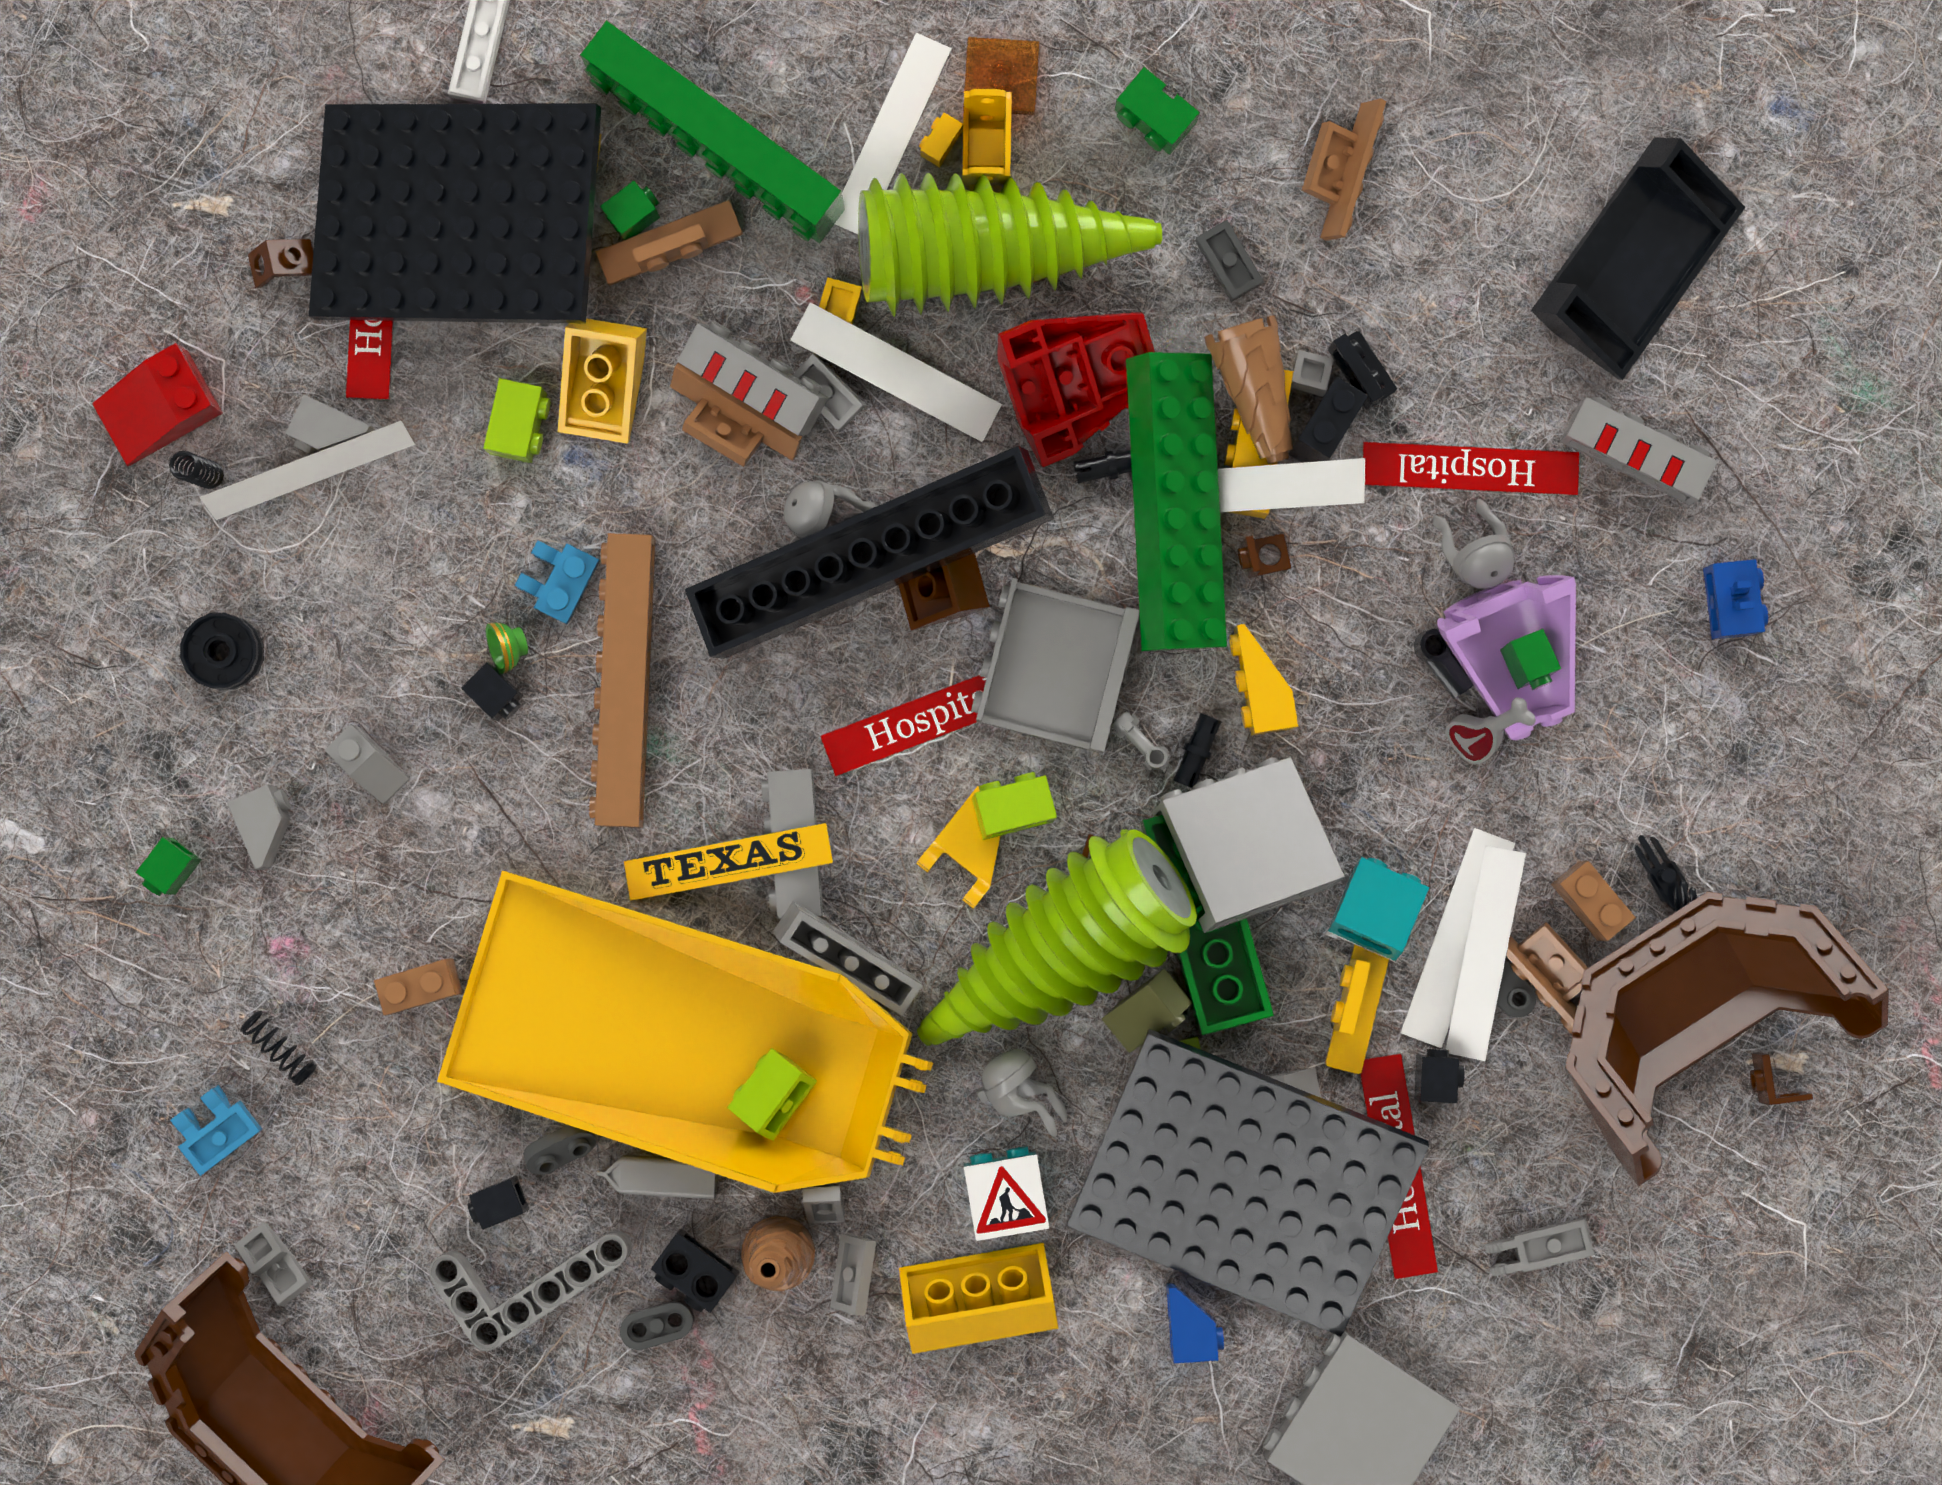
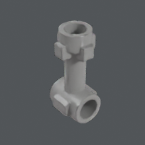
(1155, 756)

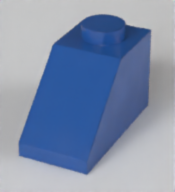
(1191, 1329)

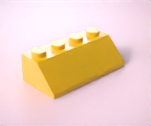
(977, 1298)

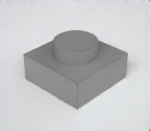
(1311, 373)

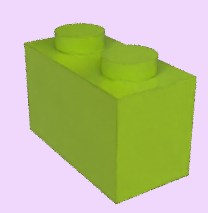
(516, 421)
(1014, 806)
(771, 1094)

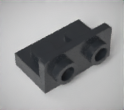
(1362, 367)

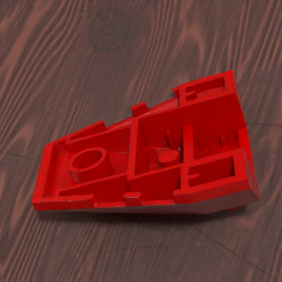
(1069, 377)

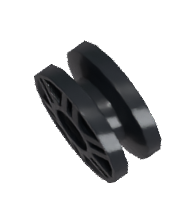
(200, 646)

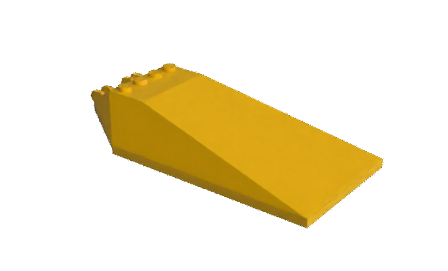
(657, 1027)

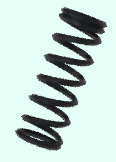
(193, 476)
(303, 1074)

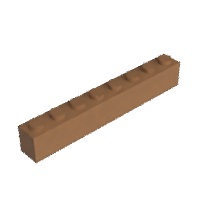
(624, 680)

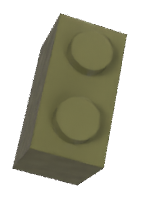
(1151, 1006)

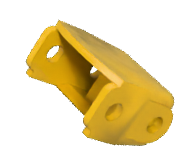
(986, 137)

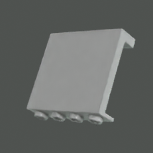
(1055, 666)
(1250, 842)
(1359, 1421)

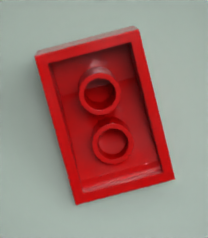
(156, 404)

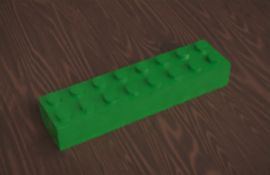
(712, 133)
(1176, 501)

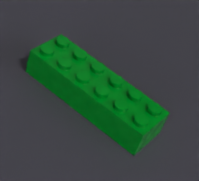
(1218, 965)

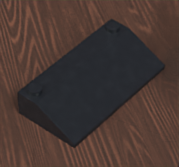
(1639, 256)

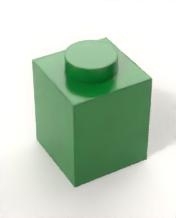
(631, 210)
(1531, 660)
(167, 867)

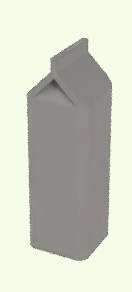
(660, 1178)

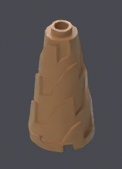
(1256, 382)
(778, 1253)

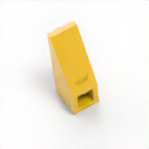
(1267, 694)

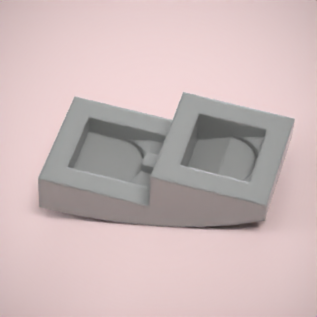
(273, 1263)

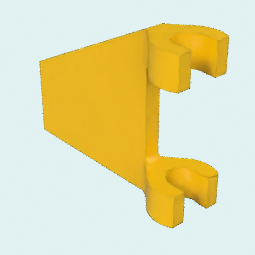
(964, 844)

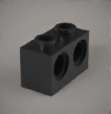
(700, 1263)

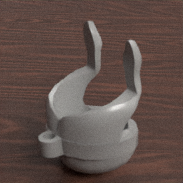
(811, 505)
(1483, 561)
(1008, 1083)

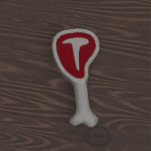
(1480, 738)

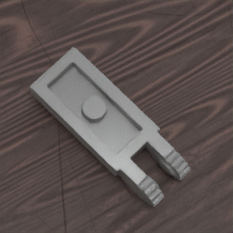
(1543, 1247)

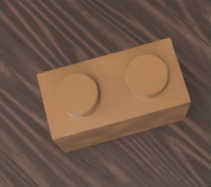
(1593, 901)
(418, 986)

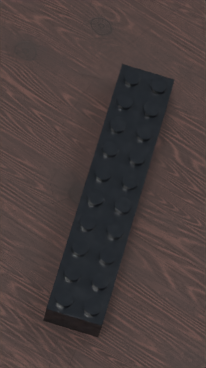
(869, 553)

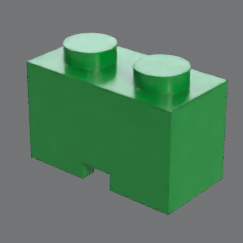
(1155, 113)

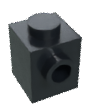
(1438, 1077)

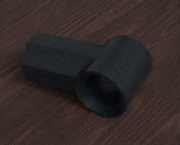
(1443, 665)

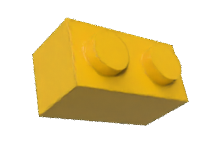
(941, 140)

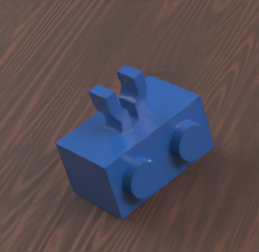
(1735, 599)

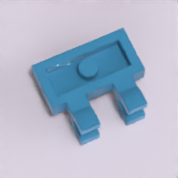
(565, 584)
(220, 1137)

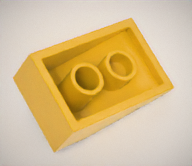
(601, 379)

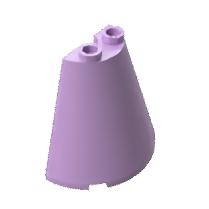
(1494, 617)

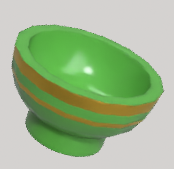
(505, 645)

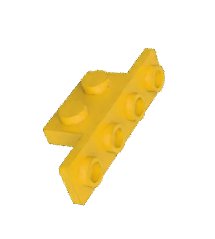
(1356, 1010)

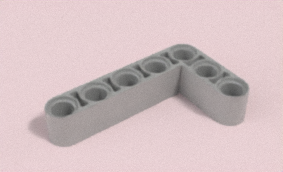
(532, 1295)

